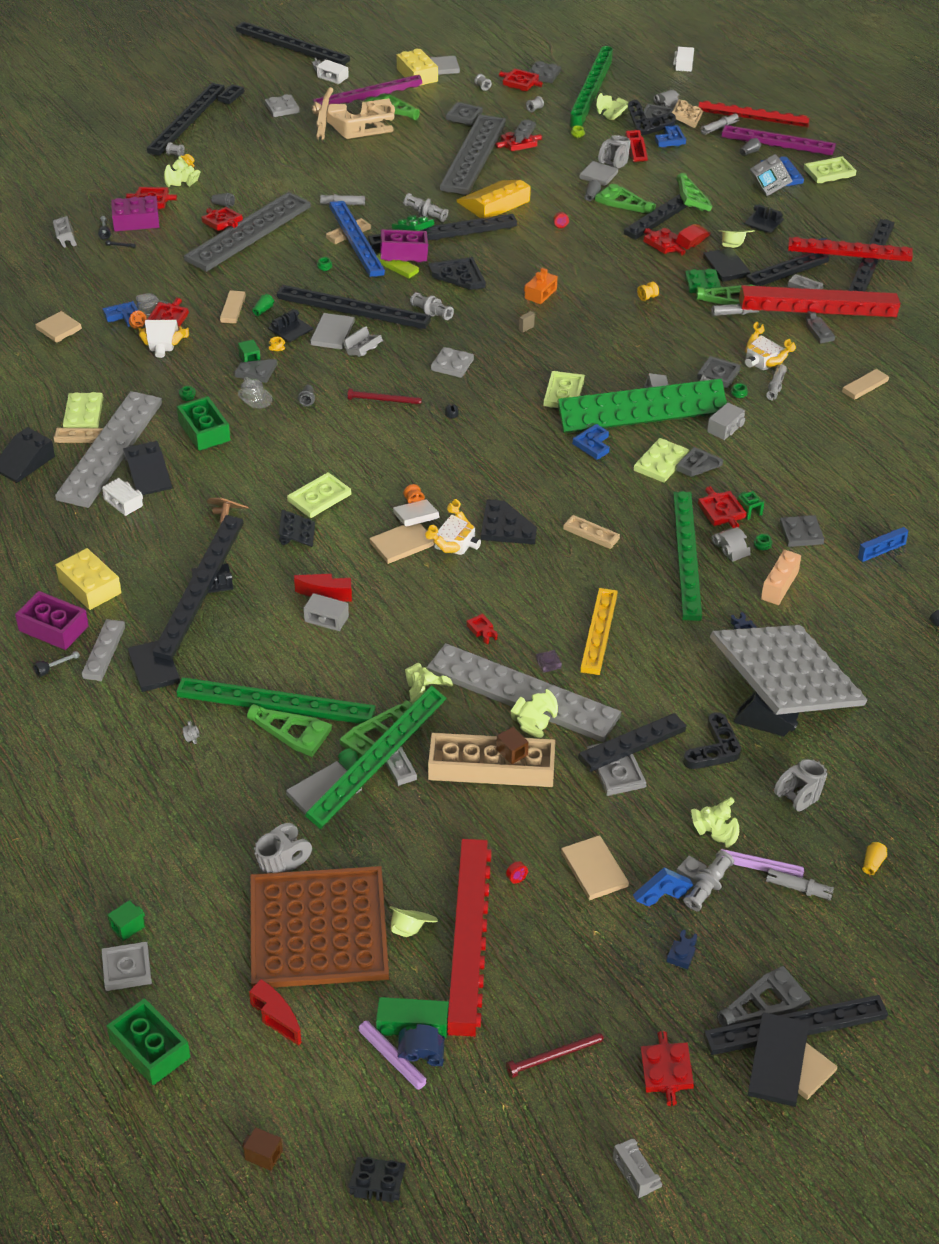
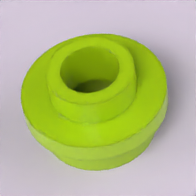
(577, 131)

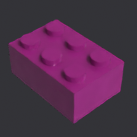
(135, 213)
(403, 245)
(52, 620)

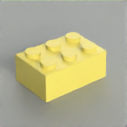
(416, 63)
(88, 578)

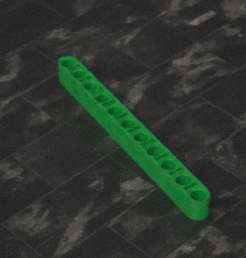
(591, 87)

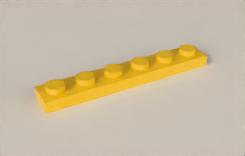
(599, 631)

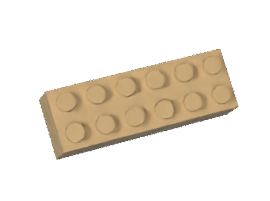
(477, 761)

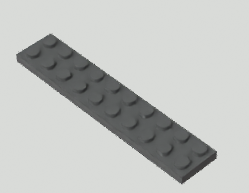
(473, 155)
(247, 232)

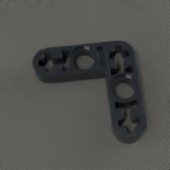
(647, 123)
(720, 748)

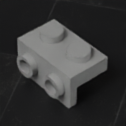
(361, 342)

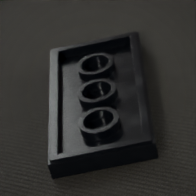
(778, 1059)

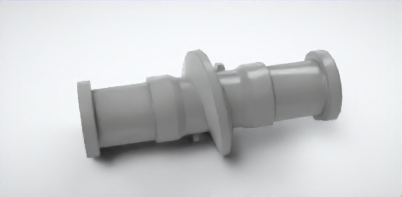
(425, 208)
(432, 306)
(707, 880)

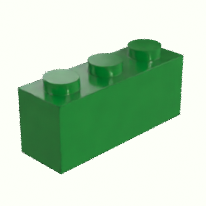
(401, 1013)

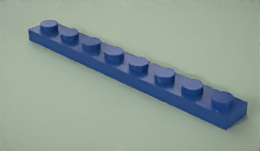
(357, 238)

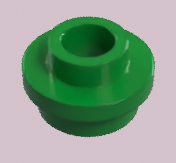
(324, 264)
(739, 390)
(187, 393)
(763, 542)

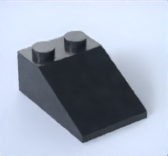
(25, 454)
(147, 468)

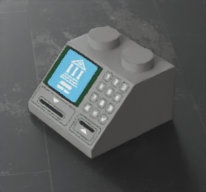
(770, 175)

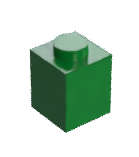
(249, 351)
(126, 920)

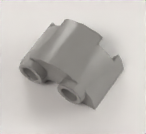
(666, 98)
(732, 543)

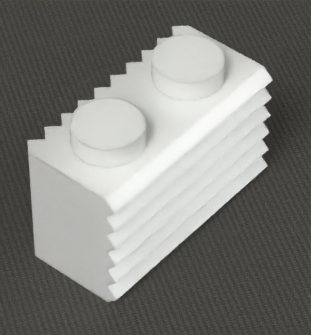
(683, 59)
(332, 72)
(122, 496)

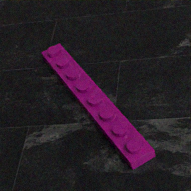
(373, 90)
(782, 140)

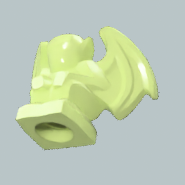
(613, 108)
(183, 173)
(419, 677)
(531, 715)
(713, 820)

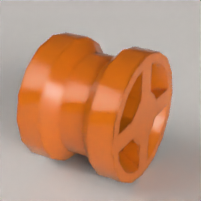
(139, 317)
(413, 493)

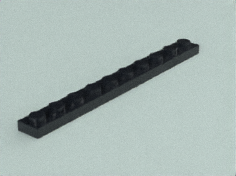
(292, 43)
(185, 119)
(460, 228)
(868, 265)
(353, 306)
(198, 588)

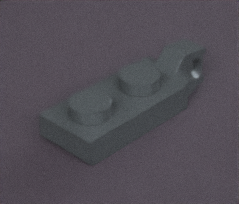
(524, 130)
(818, 328)

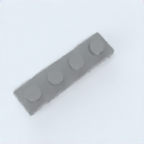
(103, 650)

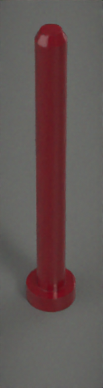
(383, 397)
(514, 1068)

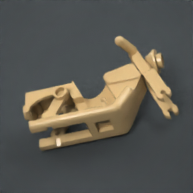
(353, 125)

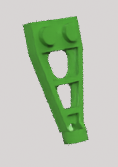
(406, 110)
(613, 191)
(691, 194)
(709, 294)
(358, 741)
(307, 743)

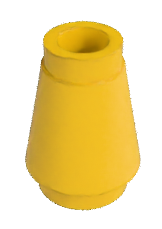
(874, 857)

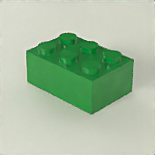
(203, 423)
(148, 1041)

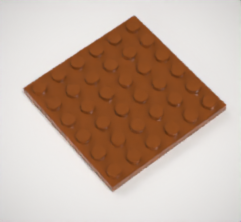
(318, 927)

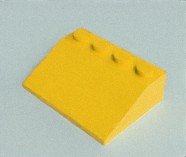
(496, 198)

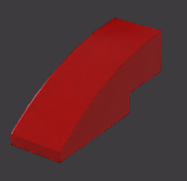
(637, 146)
(692, 236)
(324, 585)
(275, 1011)

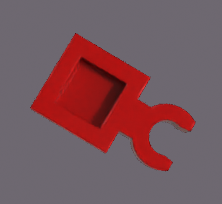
(482, 626)

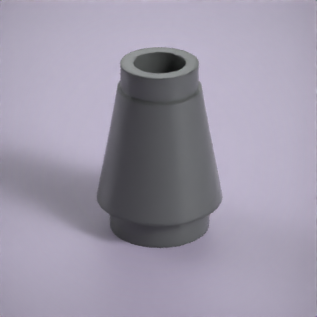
(750, 147)
(592, 190)
(224, 199)
(307, 396)

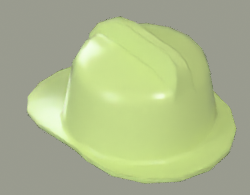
(733, 238)
(408, 922)

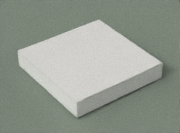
(416, 512)

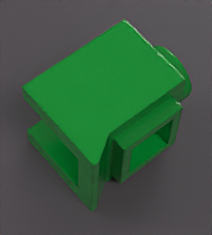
(749, 501)

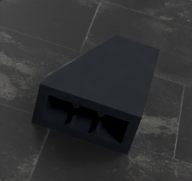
(758, 715)

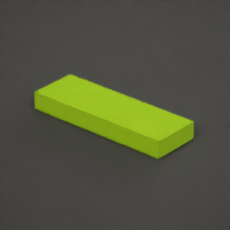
(401, 267)

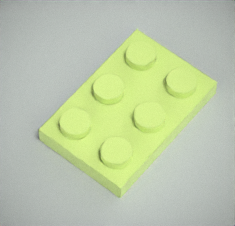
(830, 169)
(563, 386)
(83, 410)
(661, 460)
(319, 495)

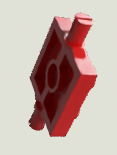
(520, 79)
(508, 141)
(161, 193)
(221, 218)
(663, 241)
(170, 311)
(721, 508)
(667, 1067)

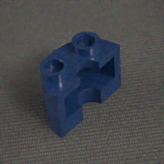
(422, 1043)

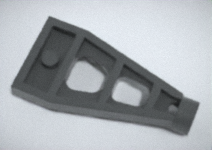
(781, 983)

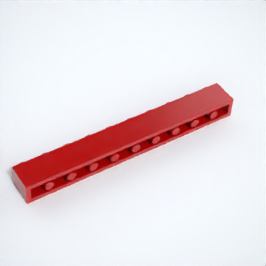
(819, 301)
(468, 939)

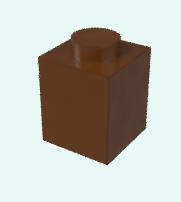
(512, 745)
(262, 1148)

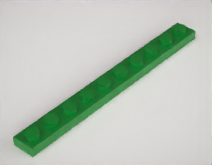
(687, 556)
(275, 700)
(375, 758)

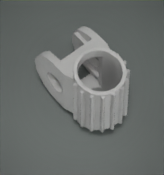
(616, 148)
(806, 774)
(277, 855)

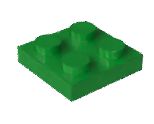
(413, 223)
(701, 278)

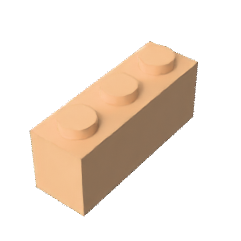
(781, 577)

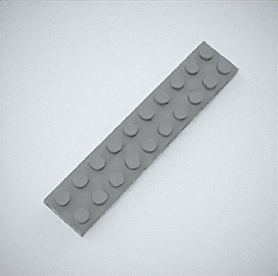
(107, 449)
(508, 685)

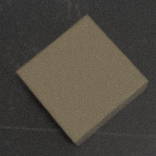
(526, 321)

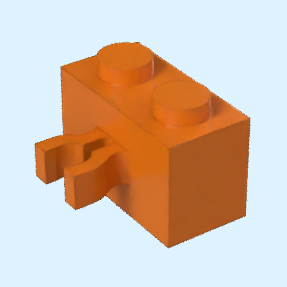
(540, 286)

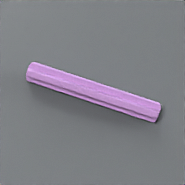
(765, 864)
(391, 1054)

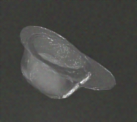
(147, 303)
(254, 394)

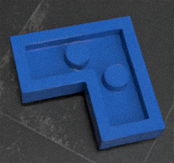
(672, 137)
(120, 311)
(591, 441)
(663, 883)

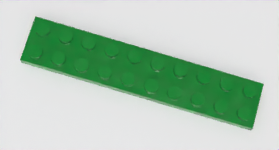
(641, 405)

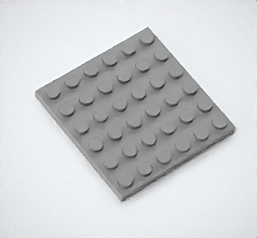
(788, 669)

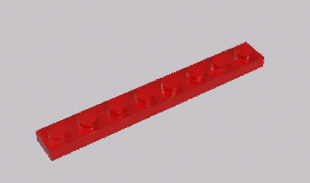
(760, 114)
(850, 249)

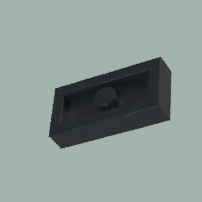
(231, 94)

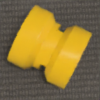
(646, 291)

